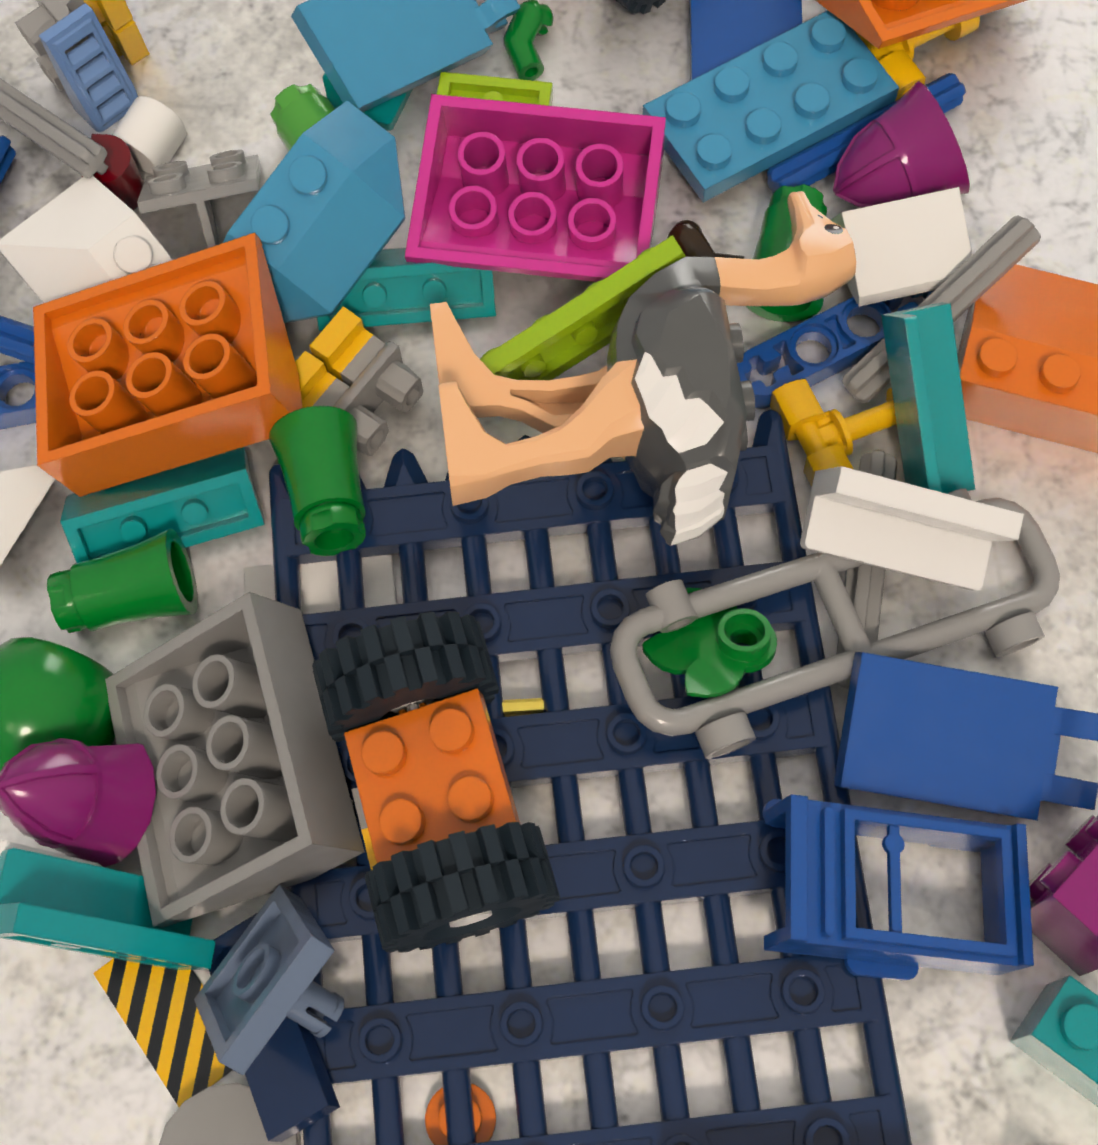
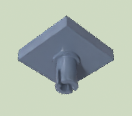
(266, 980)

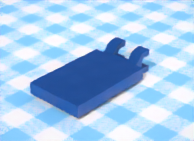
(958, 738)

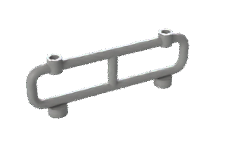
(722, 720)

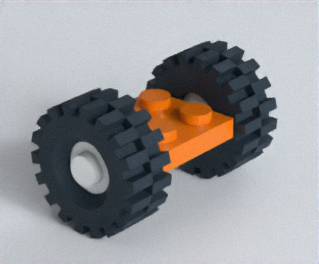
(432, 782)

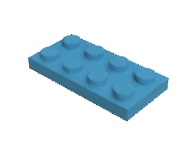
(770, 104)

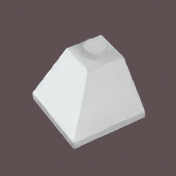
(80, 242)

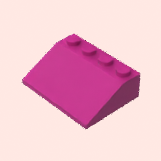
(535, 188)

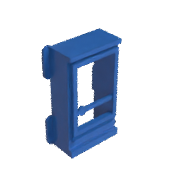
(823, 890)

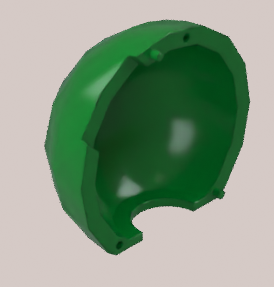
(50, 696)

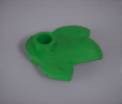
(710, 652)

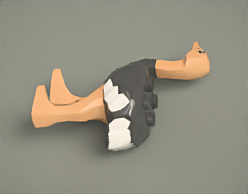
(664, 397)

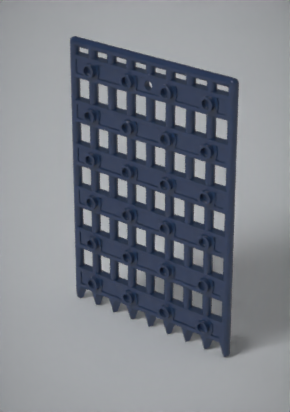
(603, 874)

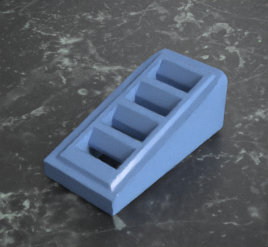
(91, 71)

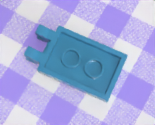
(395, 45)

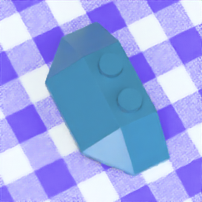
(326, 212)

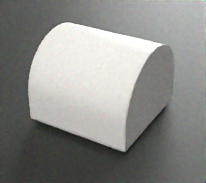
(151, 132)

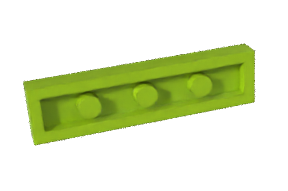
(579, 326)

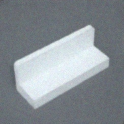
(904, 527)

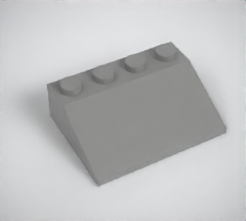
(238, 761)

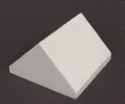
(906, 245)

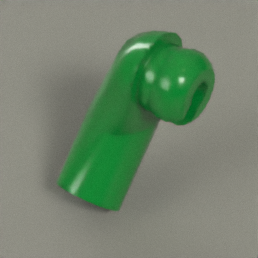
(520, 38)

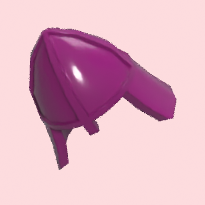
(902, 154)
(80, 797)

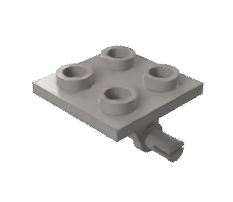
(178, 186)

